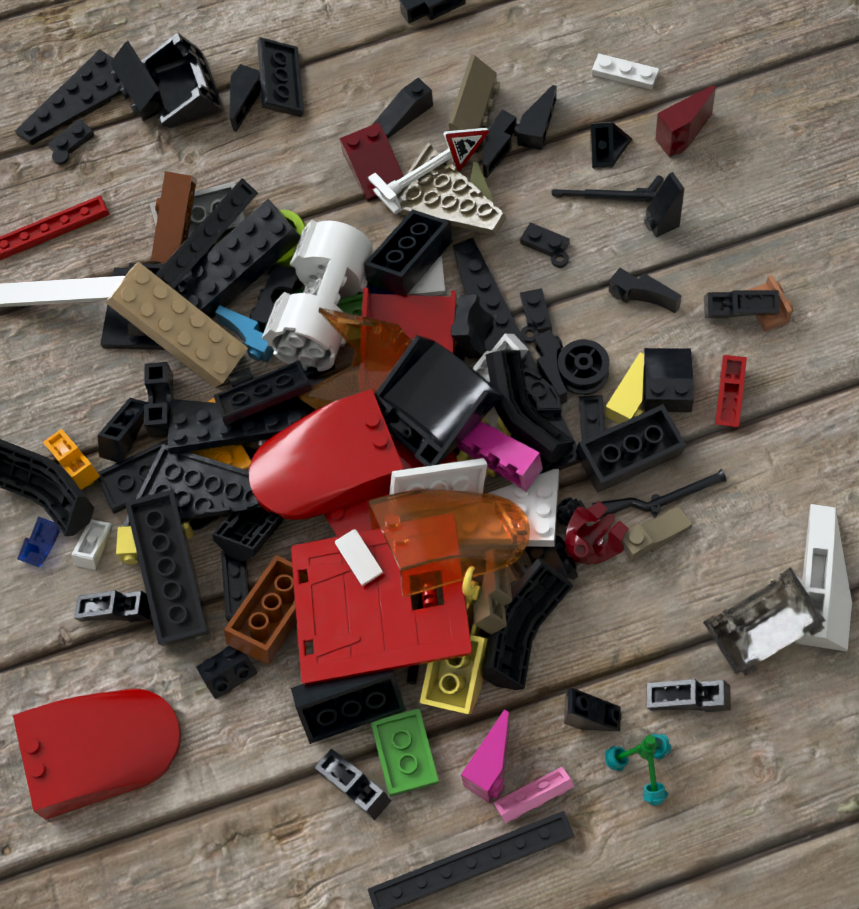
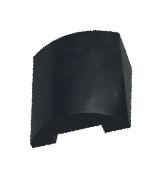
(433, 400)

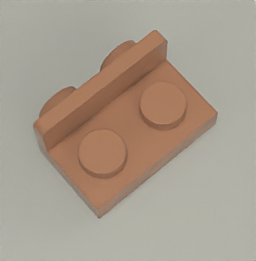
(785, 306)

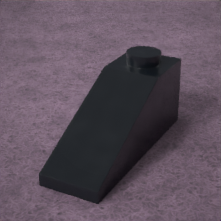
(243, 93)
(405, 107)
(536, 121)
(666, 207)
(121, 431)

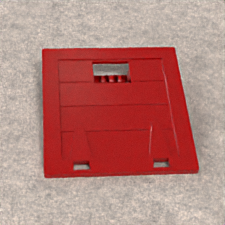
(369, 625)

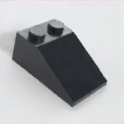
(668, 379)

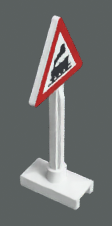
(460, 148)

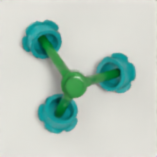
(651, 747)

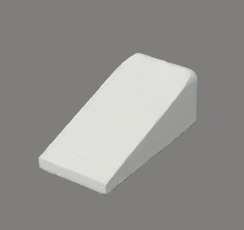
(91, 544)
(358, 557)

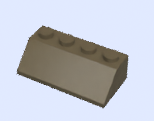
(475, 97)

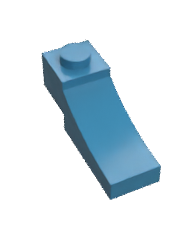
(248, 331)

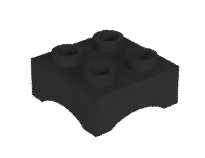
(471, 326)

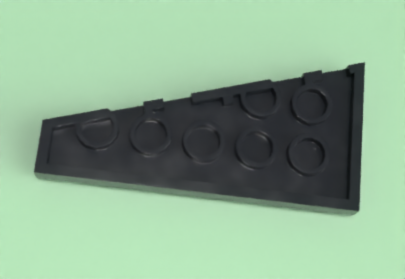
(80, 95)
(200, 426)

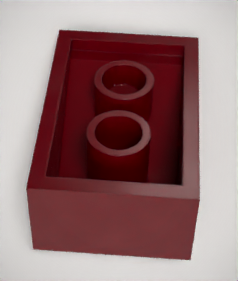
(683, 121)
(370, 153)

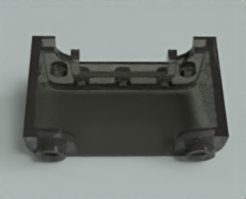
(765, 622)

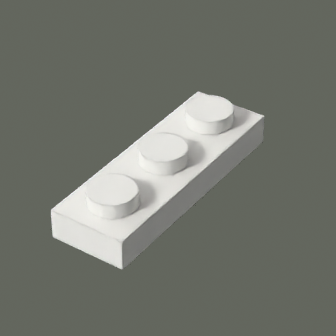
(625, 71)

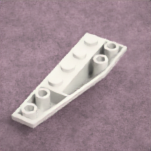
(827, 579)

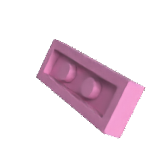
(533, 795)

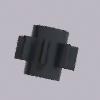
(566, 509)

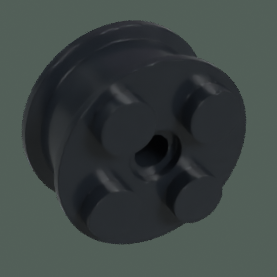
(583, 366)

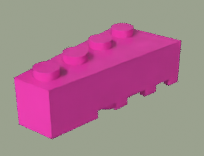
(503, 455)

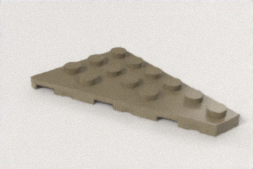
(449, 197)

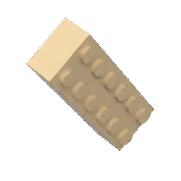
(176, 325)

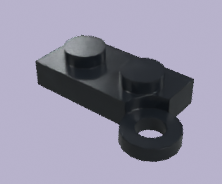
(547, 243)
(535, 314)

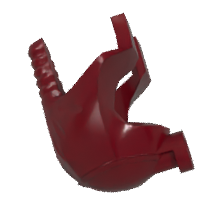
(586, 542)

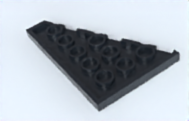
(201, 484)

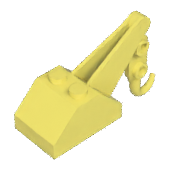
(458, 681)

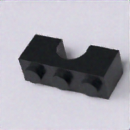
(279, 280)
(159, 385)

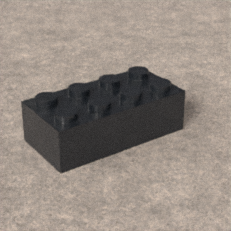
(408, 252)
(630, 448)
(346, 703)

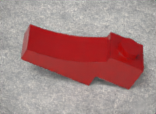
(730, 390)

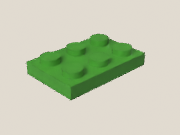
(404, 752)

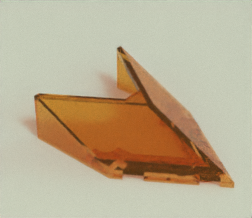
(376, 348)

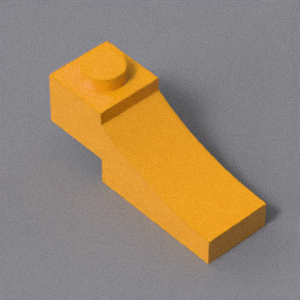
(71, 459)

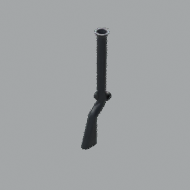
(657, 502)

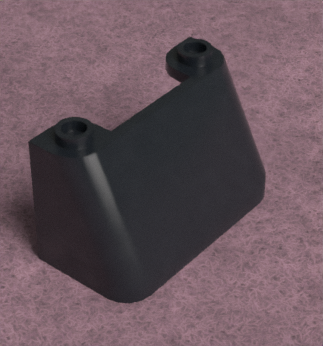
(183, 82)

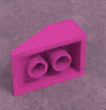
(487, 767)

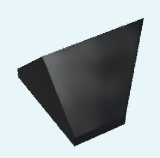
(607, 143)

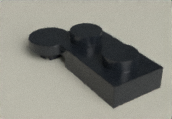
(69, 141)

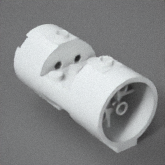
(331, 268)

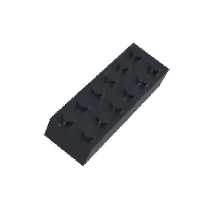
(238, 259)
(167, 568)

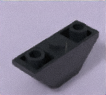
(590, 712)

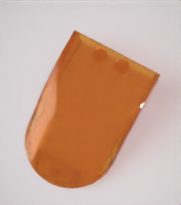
(446, 532)

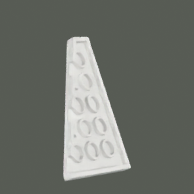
(539, 506)

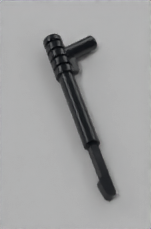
(638, 194)

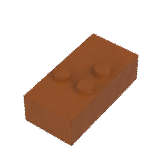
(174, 214)
(266, 613)

